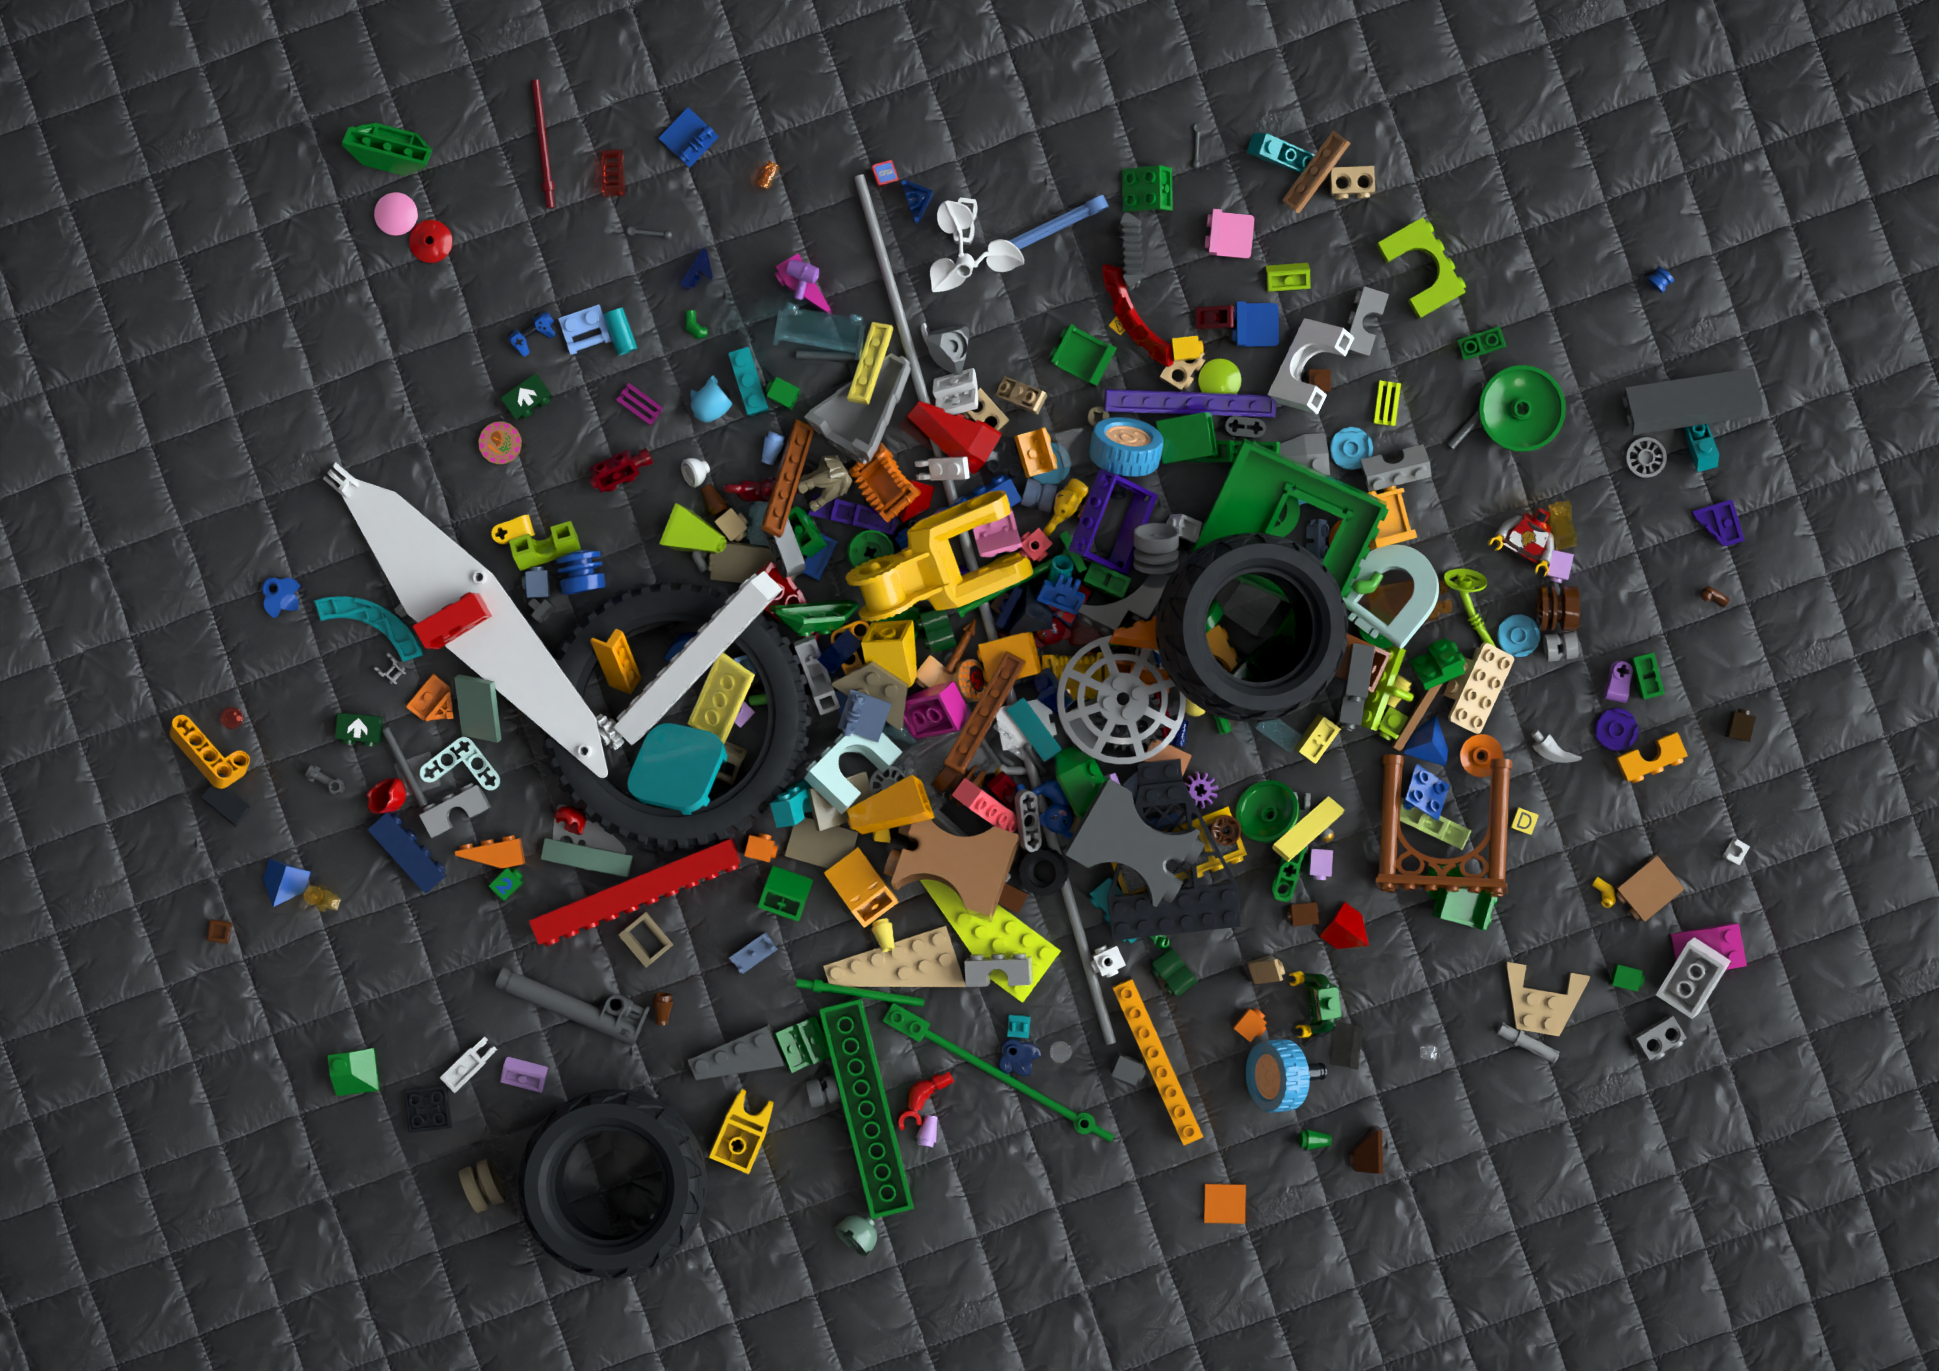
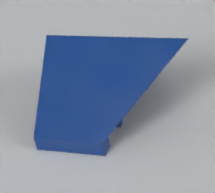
(918, 199)
(1428, 743)
(284, 881)

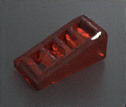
(619, 189)

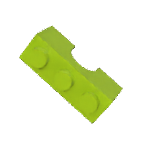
(533, 552)

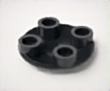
(1005, 459)

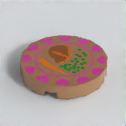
(500, 443)

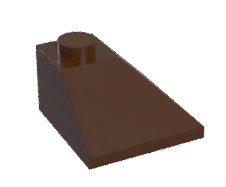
(1368, 1152)

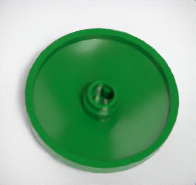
(1522, 408)

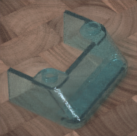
(820, 329)

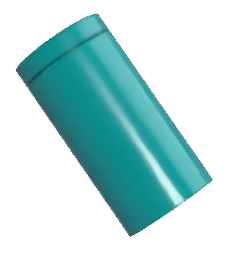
(620, 331)
(1060, 564)

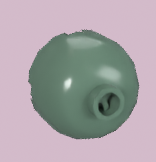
(858, 1233)

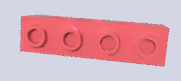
(986, 806)

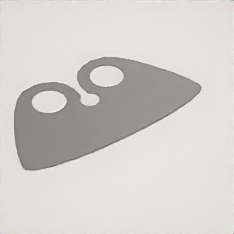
(593, 836)

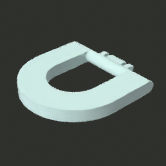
(1418, 607)

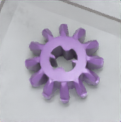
(1206, 785)

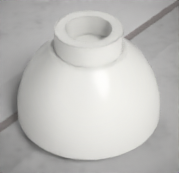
(694, 471)

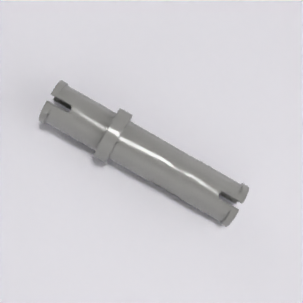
(1527, 1042)

